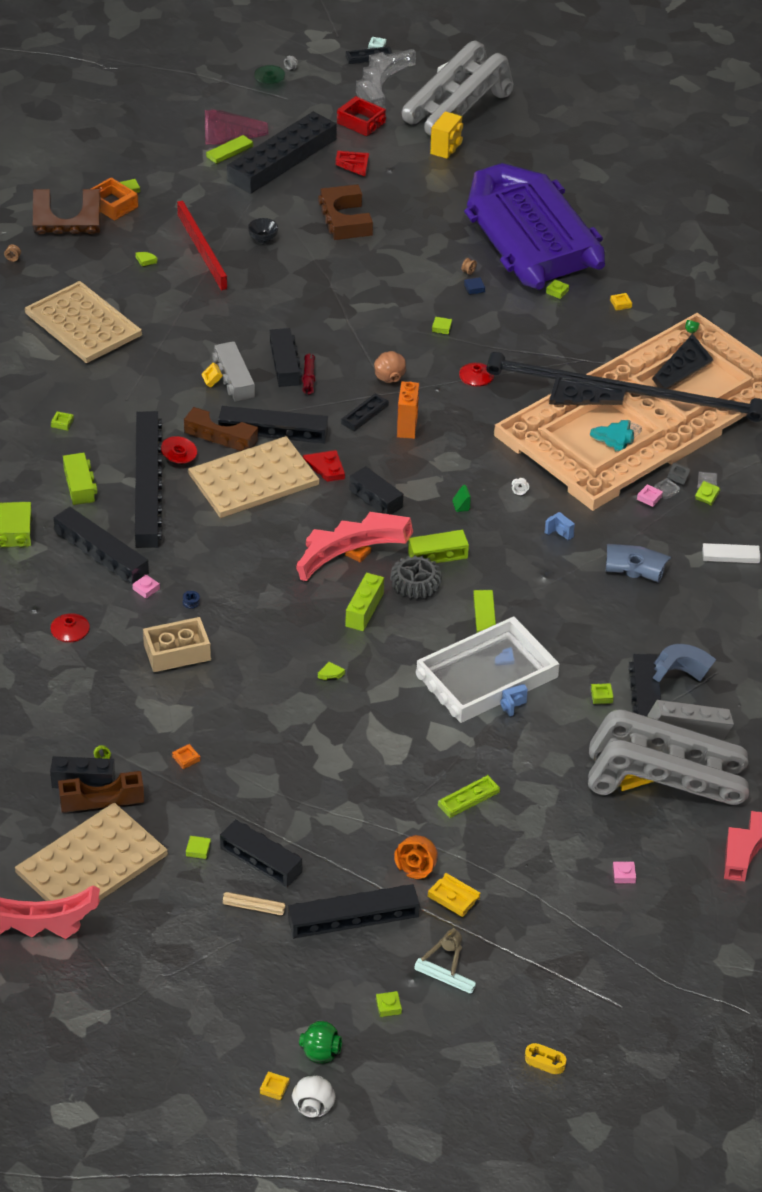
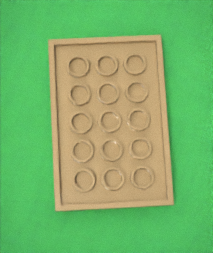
(83, 321)
(253, 476)
(98, 852)

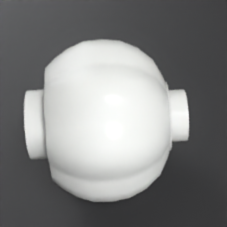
(310, 1094)

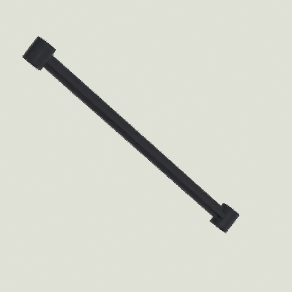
(754, 410)

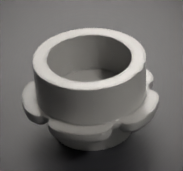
(290, 62)

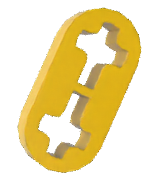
(545, 1058)

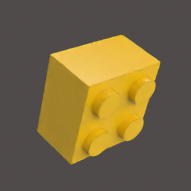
(446, 135)

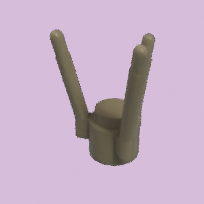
(450, 942)

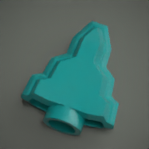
(615, 435)

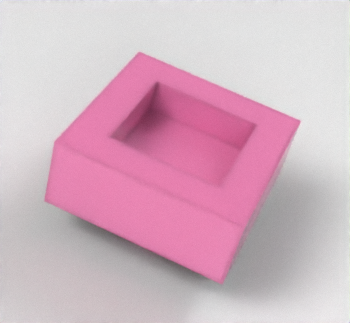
(649, 495)
(146, 586)
(624, 872)

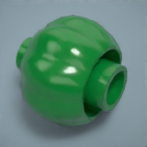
(321, 1041)

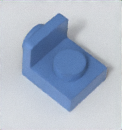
(560, 524)
(513, 697)

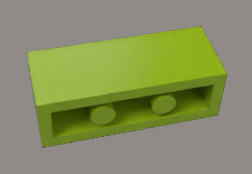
(79, 478)
(440, 546)
(364, 601)

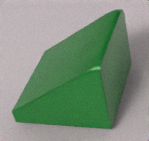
(462, 499)

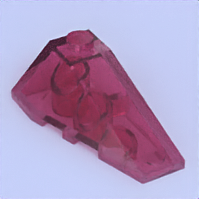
(227, 126)

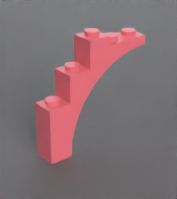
(351, 535)
(742, 847)
(57, 916)

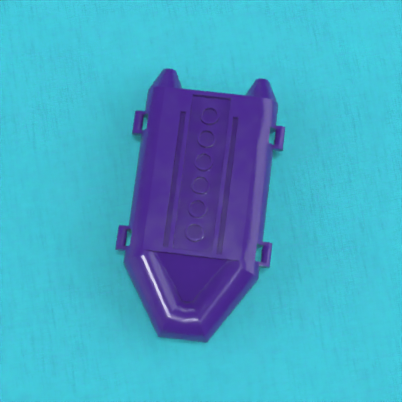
(532, 224)

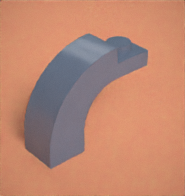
(683, 658)

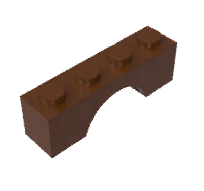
(237, 437)
(79, 796)

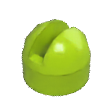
(106, 752)

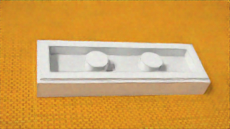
(731, 553)

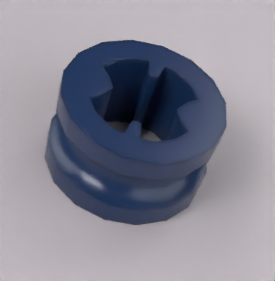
(188, 599)

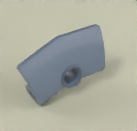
(636, 561)

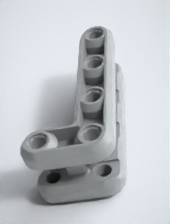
(484, 74)
(666, 755)

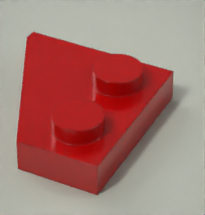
(353, 161)
(326, 464)

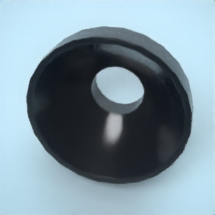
(263, 229)

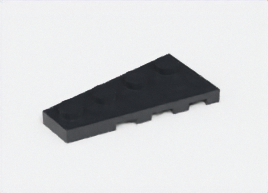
(683, 363)
(580, 391)

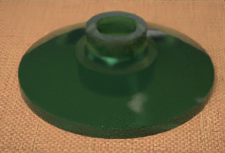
(269, 74)

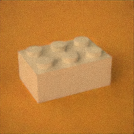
(176, 644)

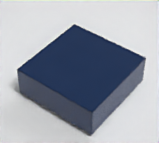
(474, 285)

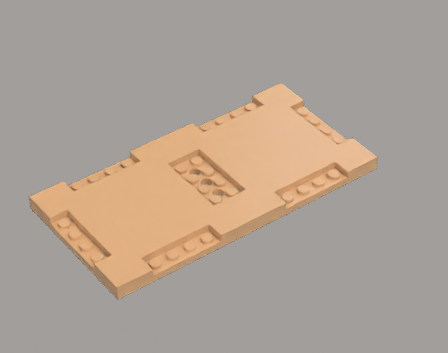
(596, 473)

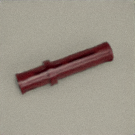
(308, 377)

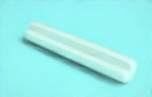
(445, 975)

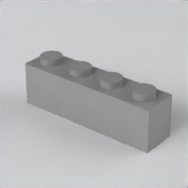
(234, 371)
(698, 718)

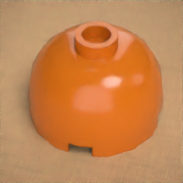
(416, 856)

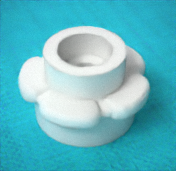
(520, 490)

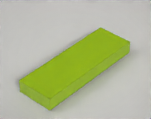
(229, 149)
(484, 609)
(468, 796)

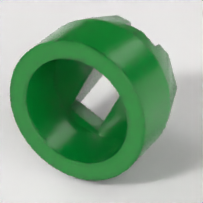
(691, 326)

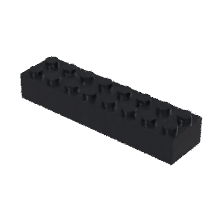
(281, 152)

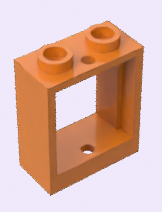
(126, 203)
(408, 410)

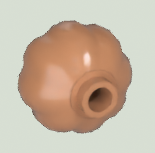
(390, 367)

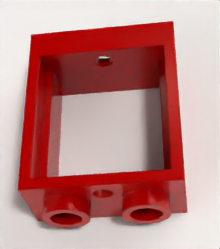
(347, 118)

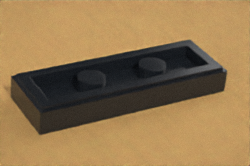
(362, 55)
(364, 412)

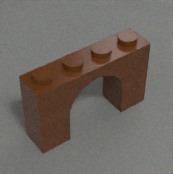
(86, 221)
(343, 225)

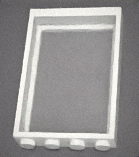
(477, 669)

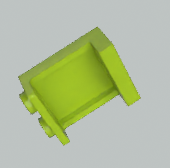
(15, 524)

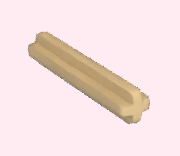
(254, 903)

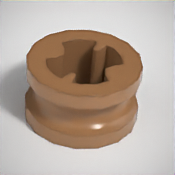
(15, 249)
(469, 266)

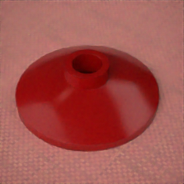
(475, 374)
(179, 449)
(70, 627)

